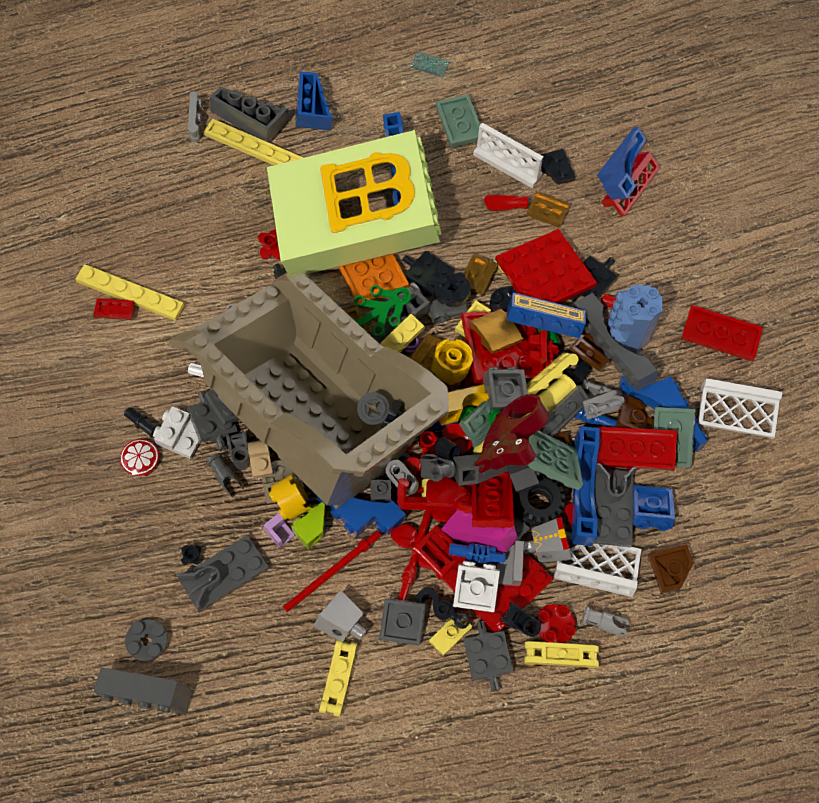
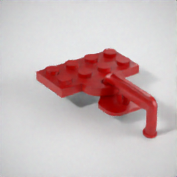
(487, 501)

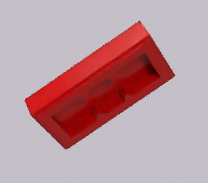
(114, 309)

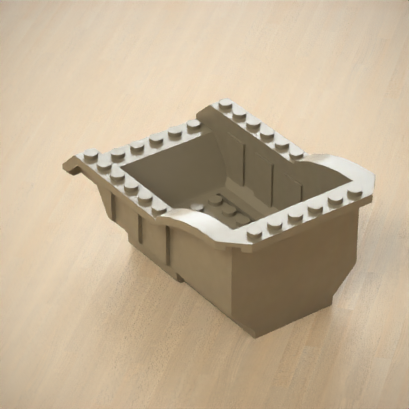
(295, 377)

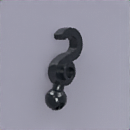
(443, 609)

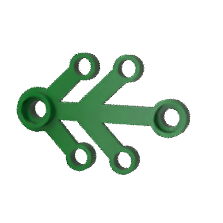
(382, 308)

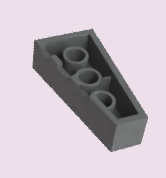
(248, 114)
(143, 691)

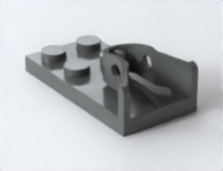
(614, 506)
(223, 573)

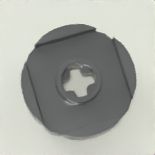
(154, 649)

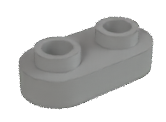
(404, 473)

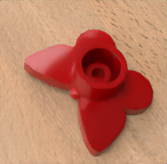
(270, 245)

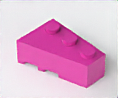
(460, 529)

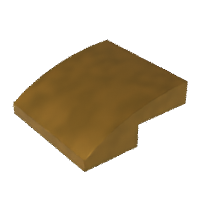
(496, 331)

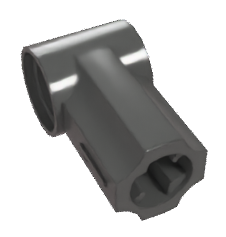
(440, 312)

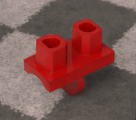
(543, 349)

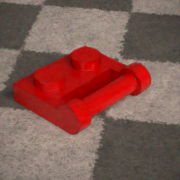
(439, 544)

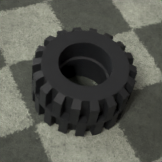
(536, 516)

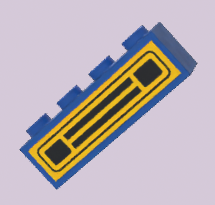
(546, 315)

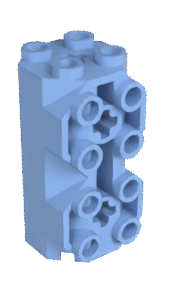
(634, 316)

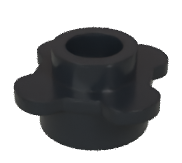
(187, 550)

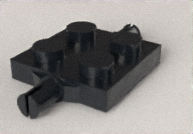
(426, 270)
(602, 274)

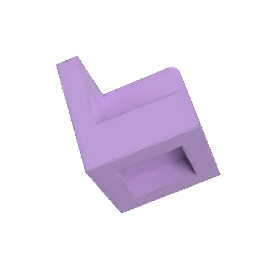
(278, 530)

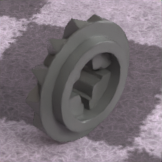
(373, 418)

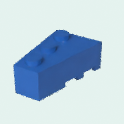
(311, 105)

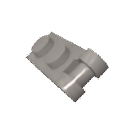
(194, 117)

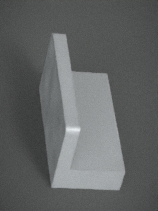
(512, 568)

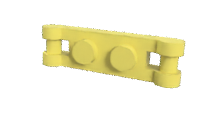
(551, 372)
(561, 654)
(338, 678)

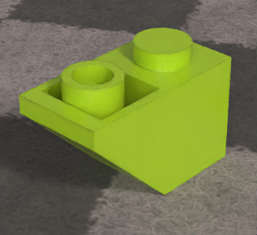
(311, 526)

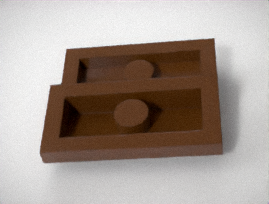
(590, 352)

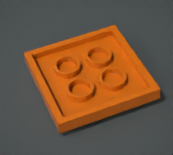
(376, 271)

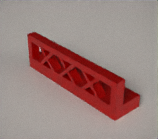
(639, 167)

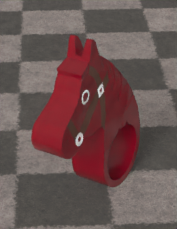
(508, 434)

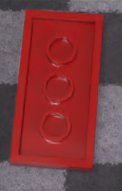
(722, 333)
(637, 448)

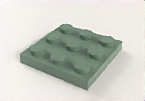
(556, 460)

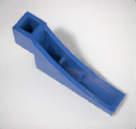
(618, 169)
(665, 395)
(361, 514)

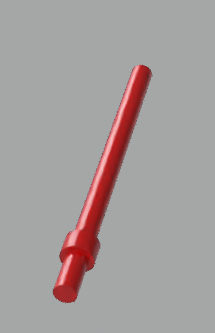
(362, 546)

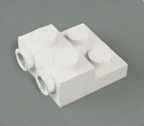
(177, 433)
(476, 586)

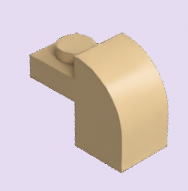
(259, 459)

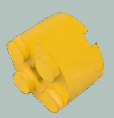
(452, 361)
(290, 497)

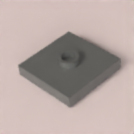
(402, 621)

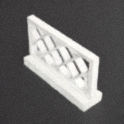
(500, 158)
(738, 392)
(598, 578)

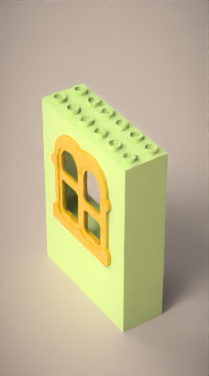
(309, 215)

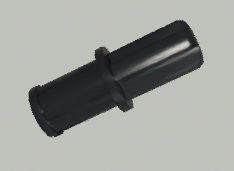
(140, 421)

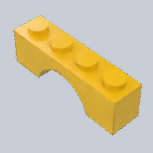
(461, 398)

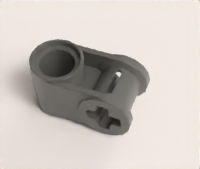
(238, 447)
(436, 467)

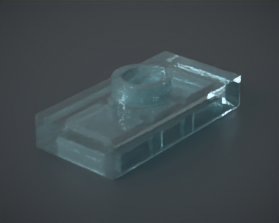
(430, 64)

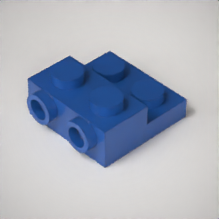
(653, 507)

